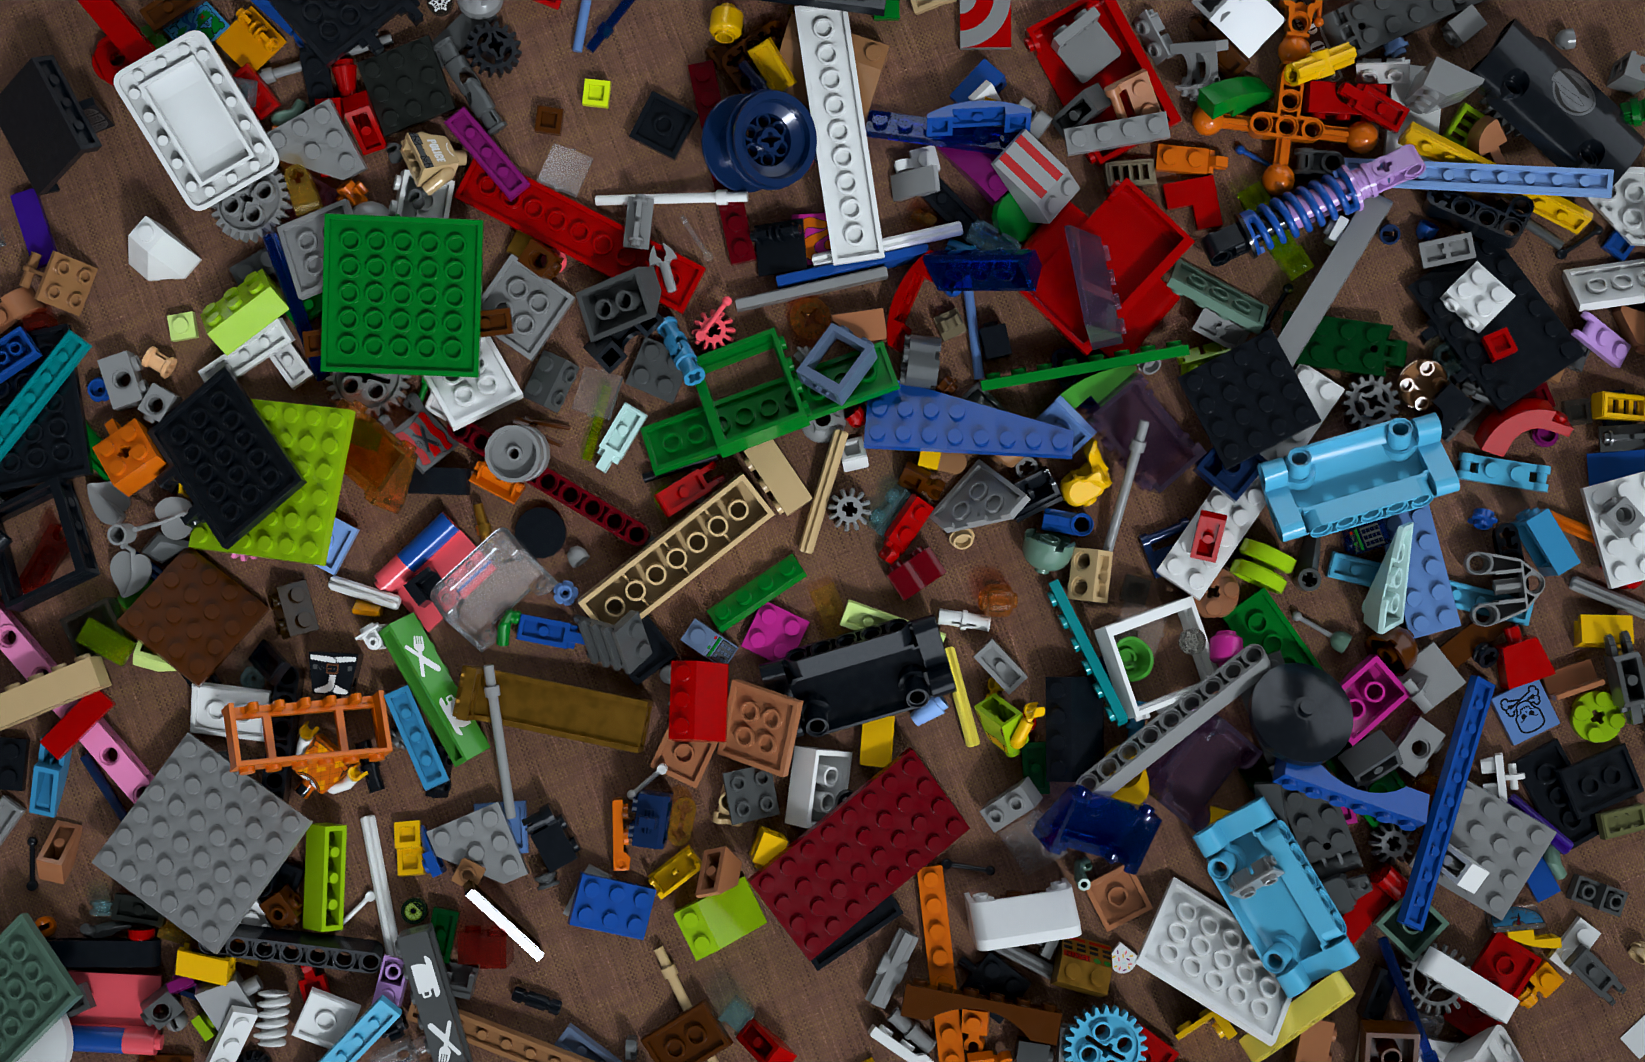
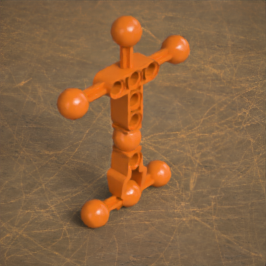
(1279, 177)

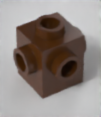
(282, 907)

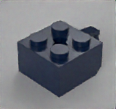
(651, 819)

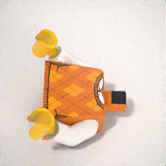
(323, 779)

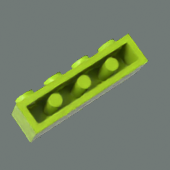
(324, 877)

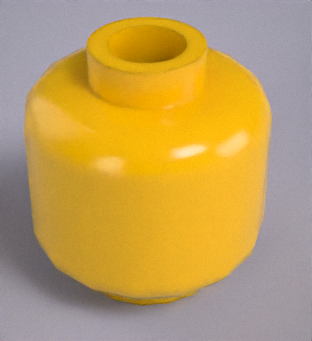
(726, 23)

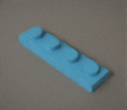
(416, 737)

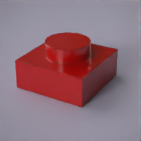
(1499, 344)

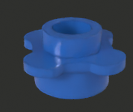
(1482, 518)

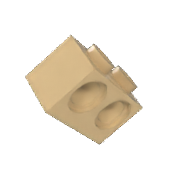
(1093, 575)

